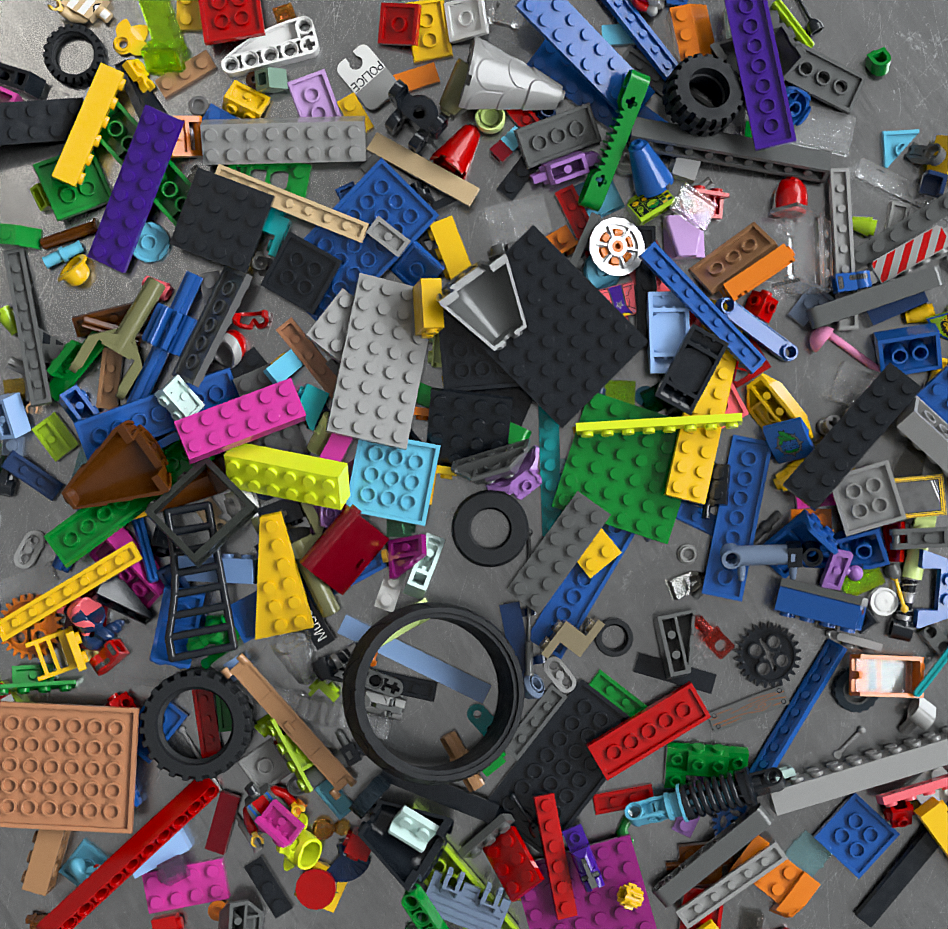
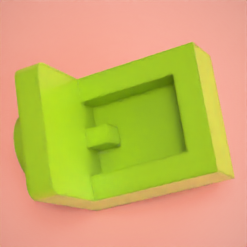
(328, 689)

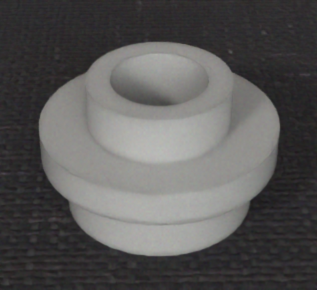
(694, 554)

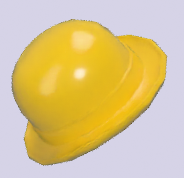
(75, 271)

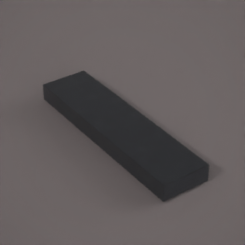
(654, 667)

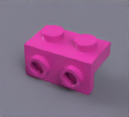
(279, 824)

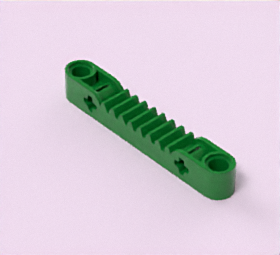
(633, 88)

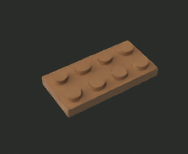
(733, 257)

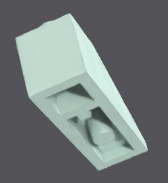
(423, 570)

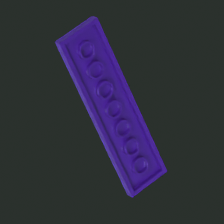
(760, 73)
(135, 188)

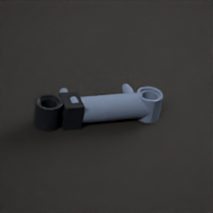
(788, 554)

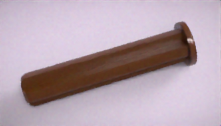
(69, 234)
(99, 326)

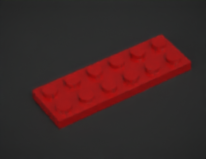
(648, 730)

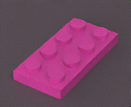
(203, 886)

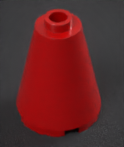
(458, 151)

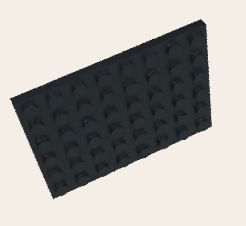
(571, 335)

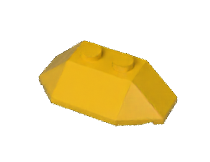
(772, 403)

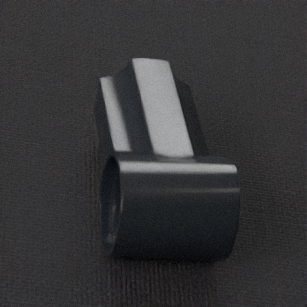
(7, 480)

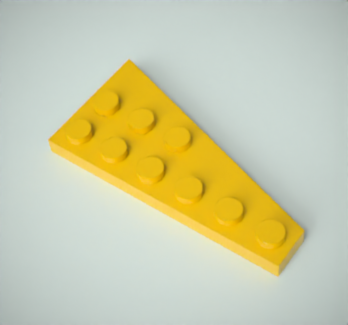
(280, 591)

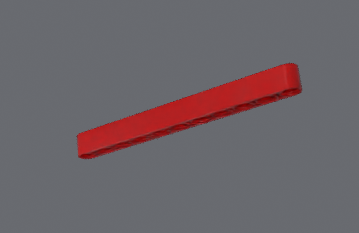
(130, 856)

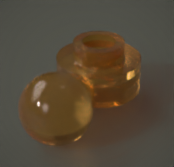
(340, 827)

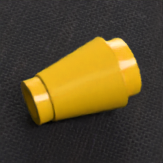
(919, 313)

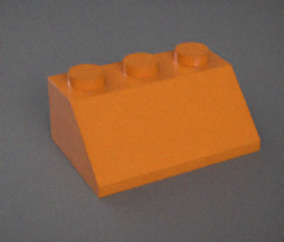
(690, 30)

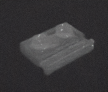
(693, 206)

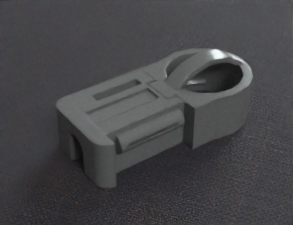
(924, 154)

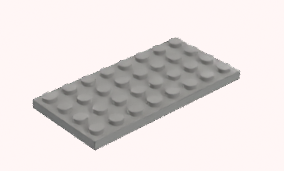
(378, 365)

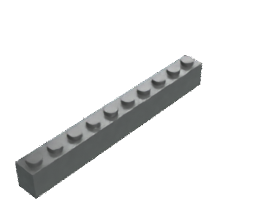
(733, 151)

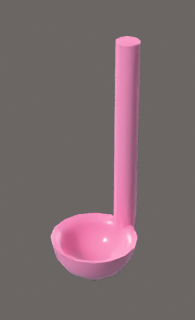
(820, 336)

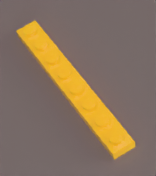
(69, 590)

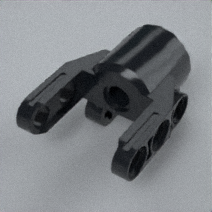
(406, 105)

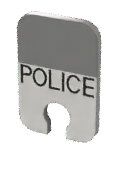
(370, 81)

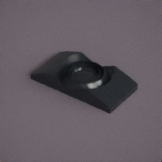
(691, 369)

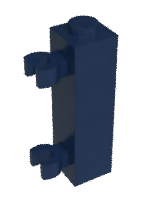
(515, 632)

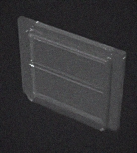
(136, 667)

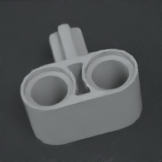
(920, 714)

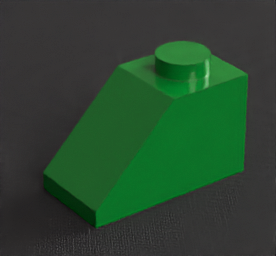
(20, 236)

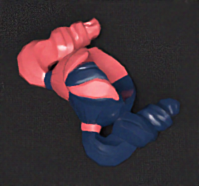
(89, 617)

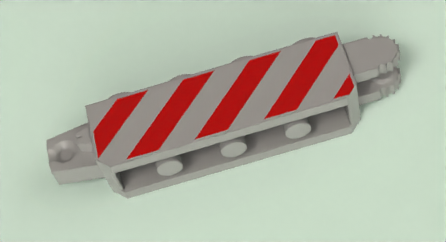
(908, 255)

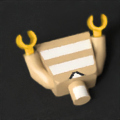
(83, 10)

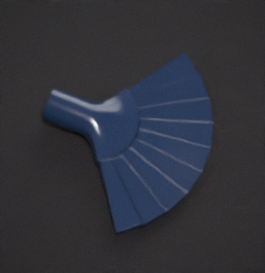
(346, 869)

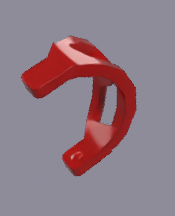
(237, 316)

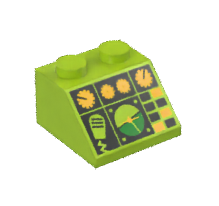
(645, 209)

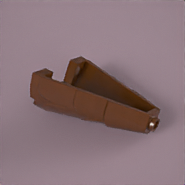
(120, 470)

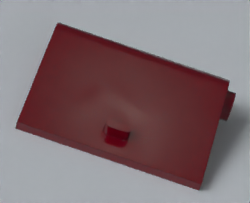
(344, 549)

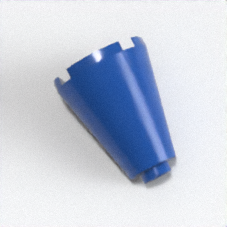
(648, 170)

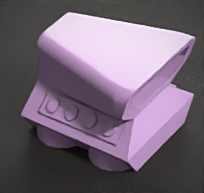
(682, 239)

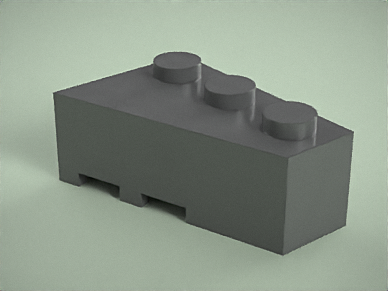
(676, 642)

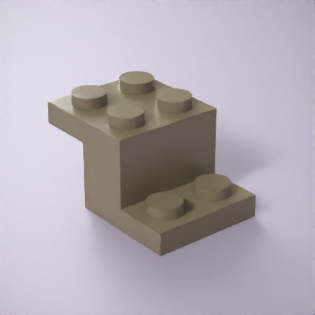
(571, 637)

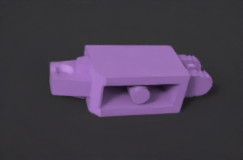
(565, 167)

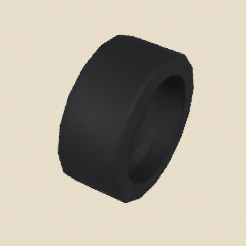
(628, 641)

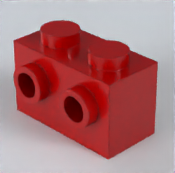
(355, 847)

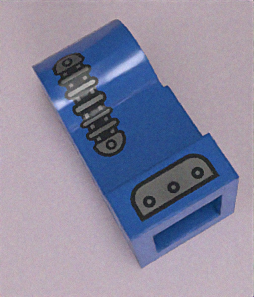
(851, 281)

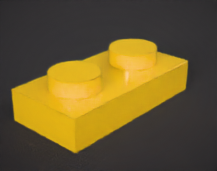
(352, 107)

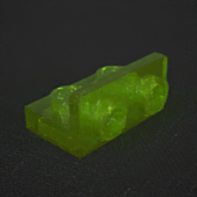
(163, 56)

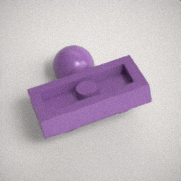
(838, 568)

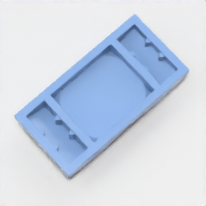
(667, 327)

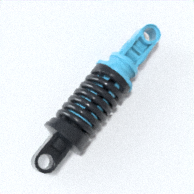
(708, 798)

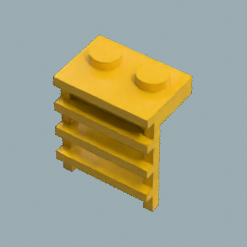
(70, 644)

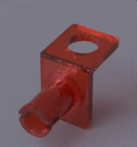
(712, 636)

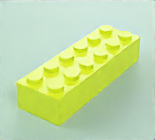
(288, 475)

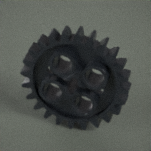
(784, 646)

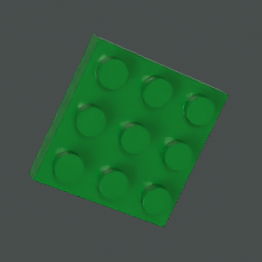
(71, 201)

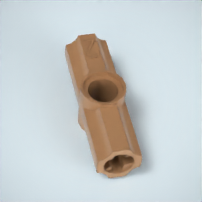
(455, 750)

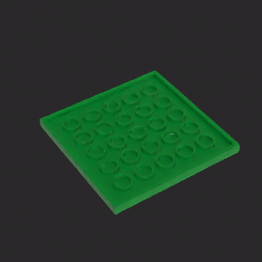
(622, 471)

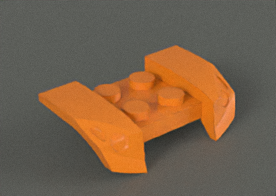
(784, 884)

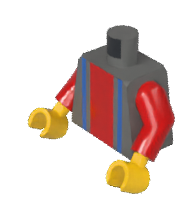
(258, 802)

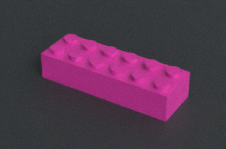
(240, 420)

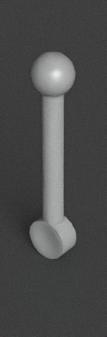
(837, 753)

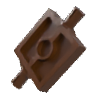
(686, 851)

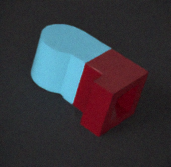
(505, 147)

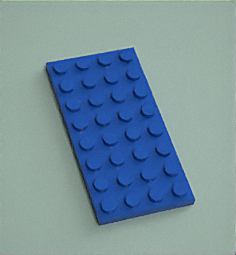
(377, 194)

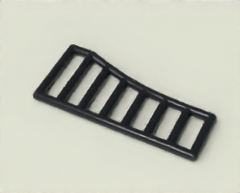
(176, 593)

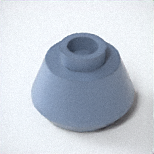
(533, 687)

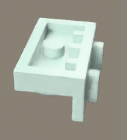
(179, 399)
(412, 828)

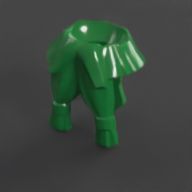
(214, 639)

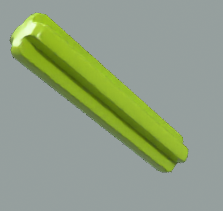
(789, 20)

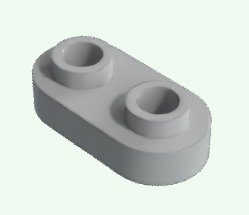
(30, 549)
(559, 674)

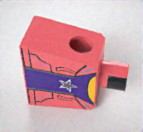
(622, 297)

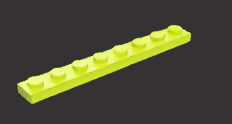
(667, 424)

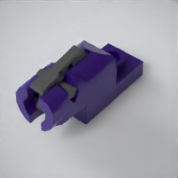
(583, 857)

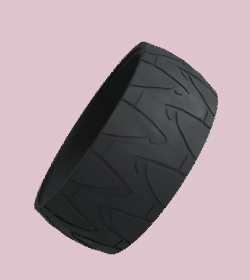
(508, 708)

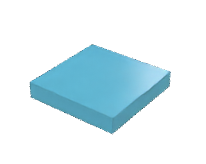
(89, 853)

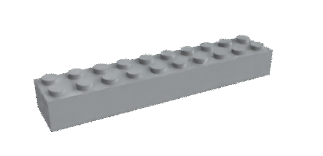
(861, 772)

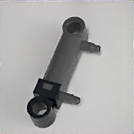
(347, 754)

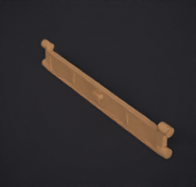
(291, 724)

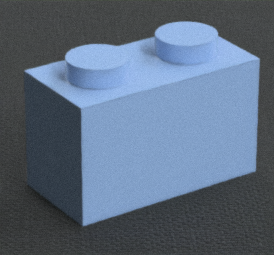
(12, 416)

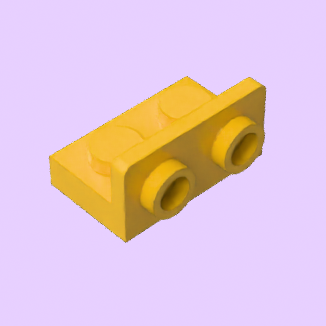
(245, 101)

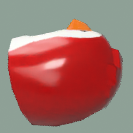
(790, 191)

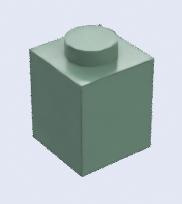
(271, 80)

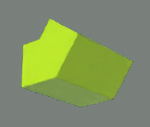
(40, 197)

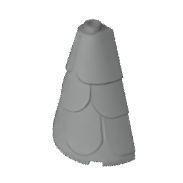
(505, 82)

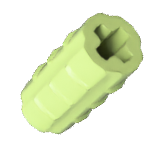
(320, 437)

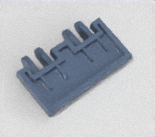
(464, 905)

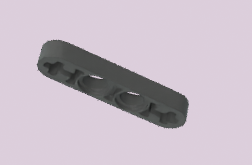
(387, 691)

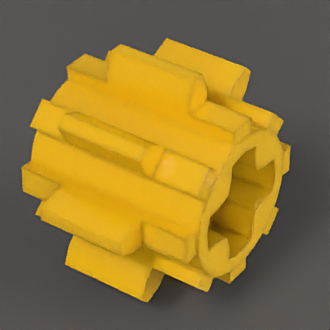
(630, 896)

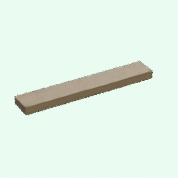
(423, 169)

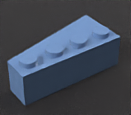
(237, 570)

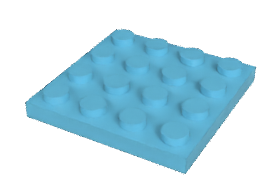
(393, 480)

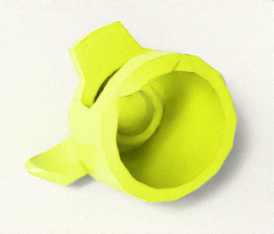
(304, 850)

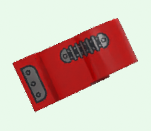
(109, 656)

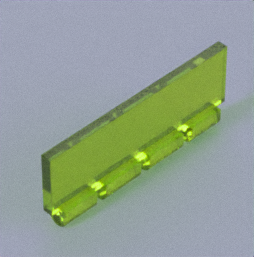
(158, 22)

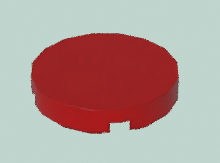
(316, 888)

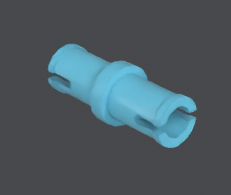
(63, 254)

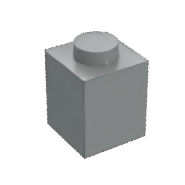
(684, 169)

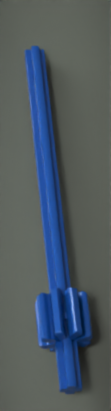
(167, 333)

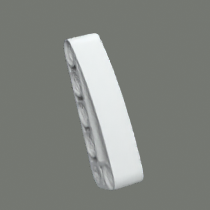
(277, 41)

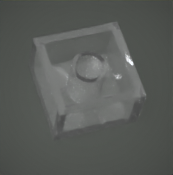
(850, 383)

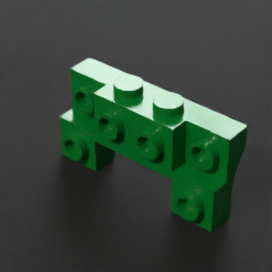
(701, 760)

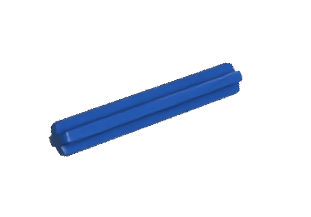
(145, 550)

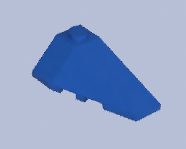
(866, 546)

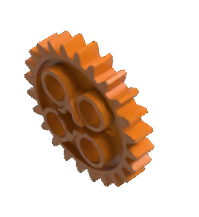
(48, 626)

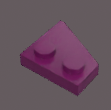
(405, 553)

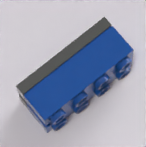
(822, 605)

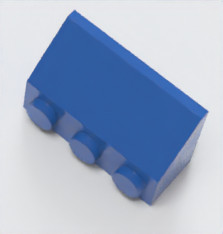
(909, 348)

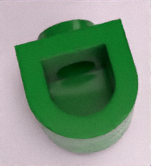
(878, 61)

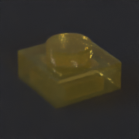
(14, 385)

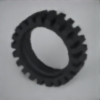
(52, 44)

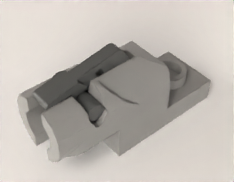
(383, 704)

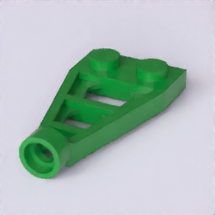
(298, 174)

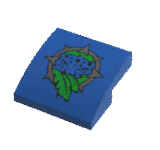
(788, 440)

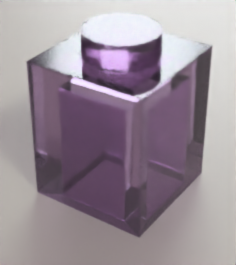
(172, 870)

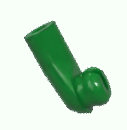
(623, 827)

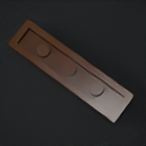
(110, 315)

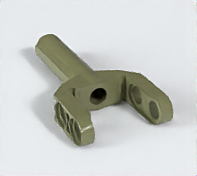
(123, 338)
(318, 589)

